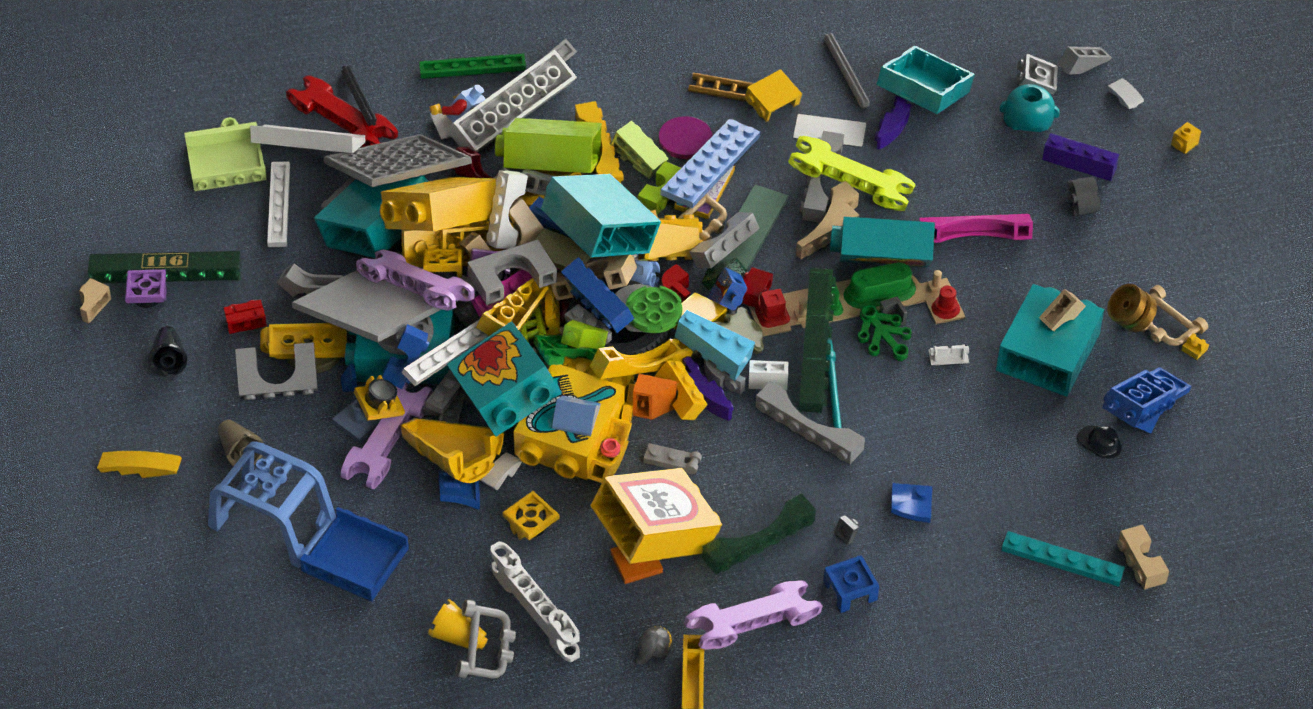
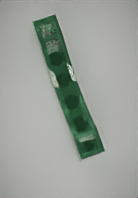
(726, 552)

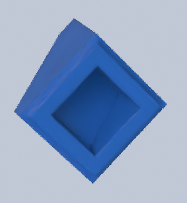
(349, 379)

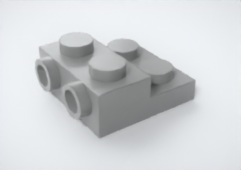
(1037, 72)

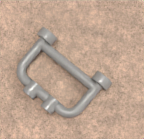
(506, 635)

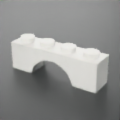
(508, 188)

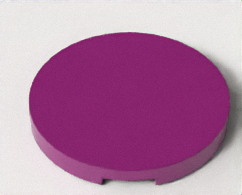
(684, 136)

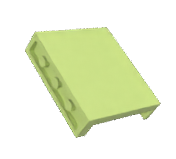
(224, 157)

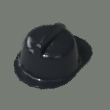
(1100, 440)

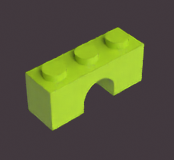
(650, 195)

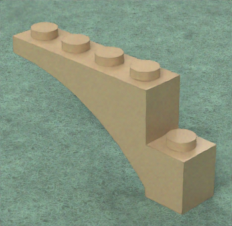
(843, 202)

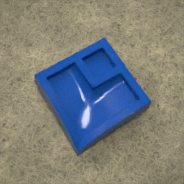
(459, 492)
(912, 501)

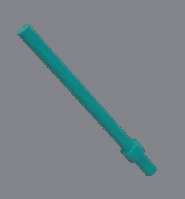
(833, 388)

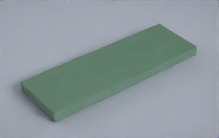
(766, 207)

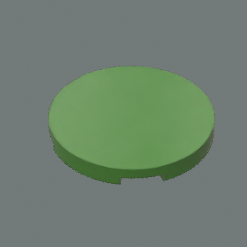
(654, 309)

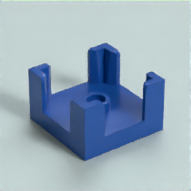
(850, 581)

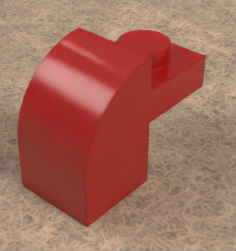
(677, 280)

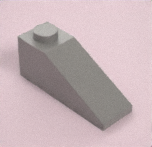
(1081, 59)

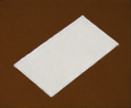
(814, 126)

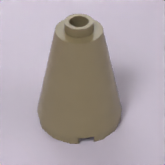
(235, 439)

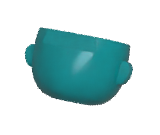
(1029, 108)

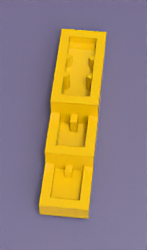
(142, 462)

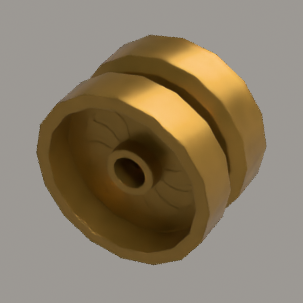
(1132, 307)

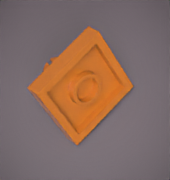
(635, 571)

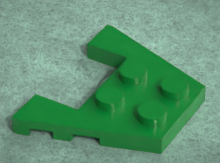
(554, 351)

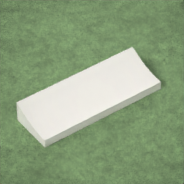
(306, 138)

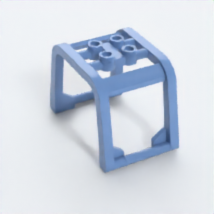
(250, 481)

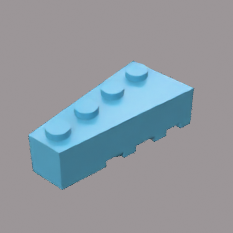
(715, 343)

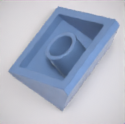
(575, 415)

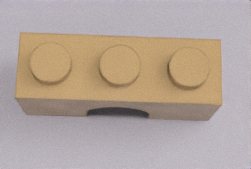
(1147, 570)

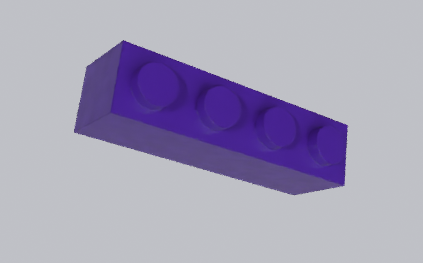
(1080, 157)

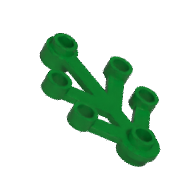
(884, 331)

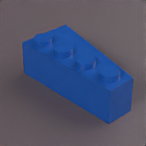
(596, 296)

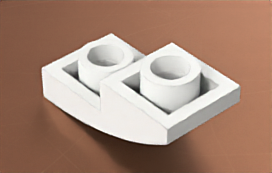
(1126, 93)
(442, 123)
(503, 467)

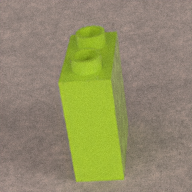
(550, 145)

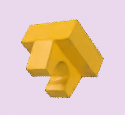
(1194, 346)

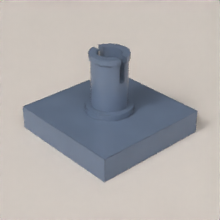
(354, 422)

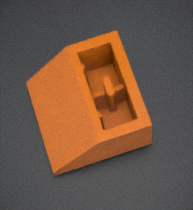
(653, 396)

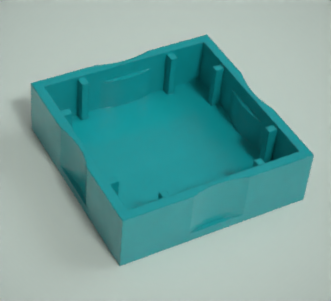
(925, 79)

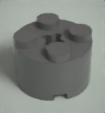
(1083, 196)

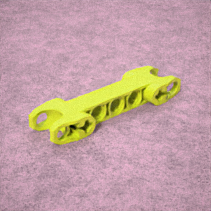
(821, 160)

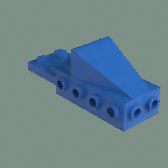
(1145, 397)

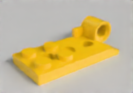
(273, 339)

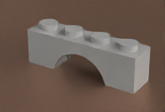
(712, 251)

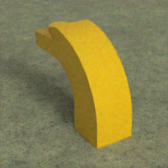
(605, 466)

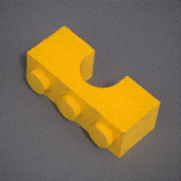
(690, 399)

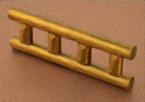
(718, 81)

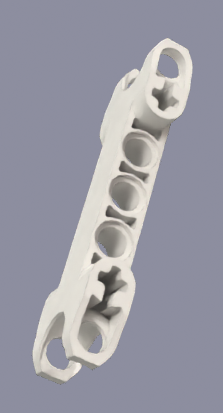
(551, 620)

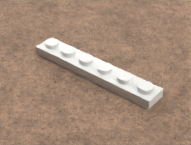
(278, 204)
(443, 354)

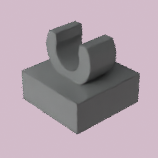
(847, 529)

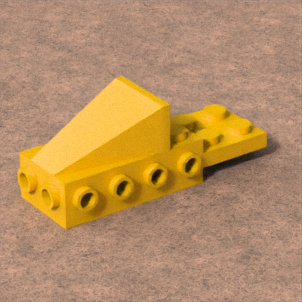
(674, 238)
(415, 241)

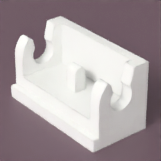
(765, 371)

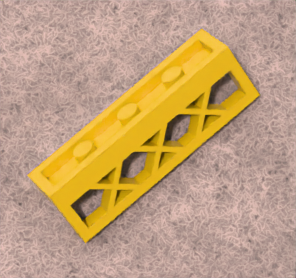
(551, 313)

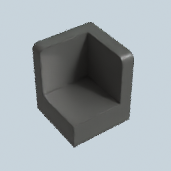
(893, 306)

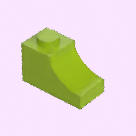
(583, 335)

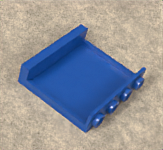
(356, 554)

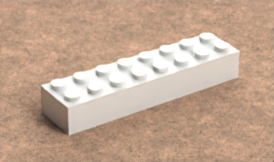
(512, 101)

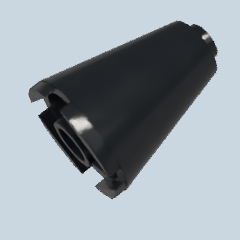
(167, 353)

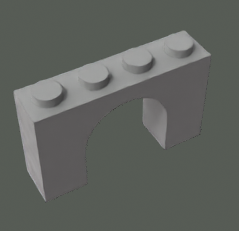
(527, 256)
(303, 379)

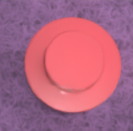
(610, 448)

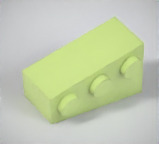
(638, 149)

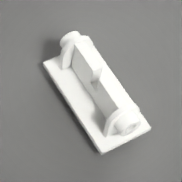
(944, 355)

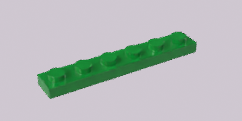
(472, 66)

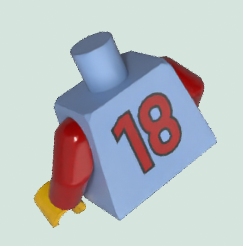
(461, 105)

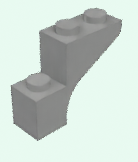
(297, 281)

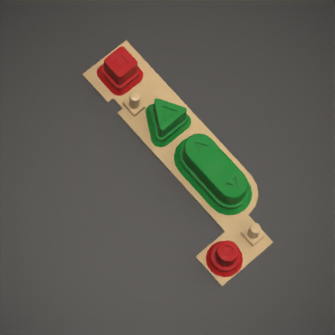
(866, 287)

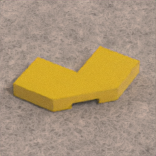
(628, 406)

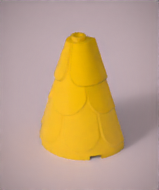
(458, 449)

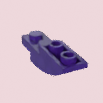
(893, 123)
(711, 392)

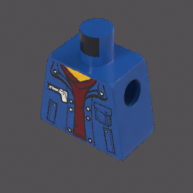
(728, 289)

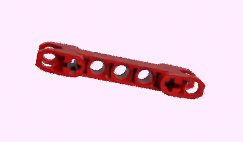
(320, 98)

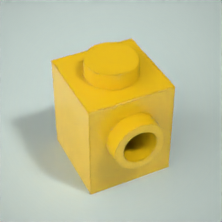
(1186, 138)

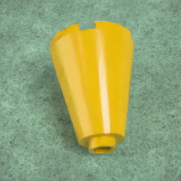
(454, 627)

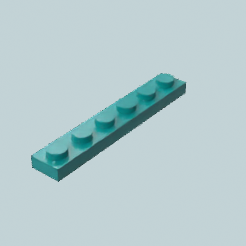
(1063, 558)

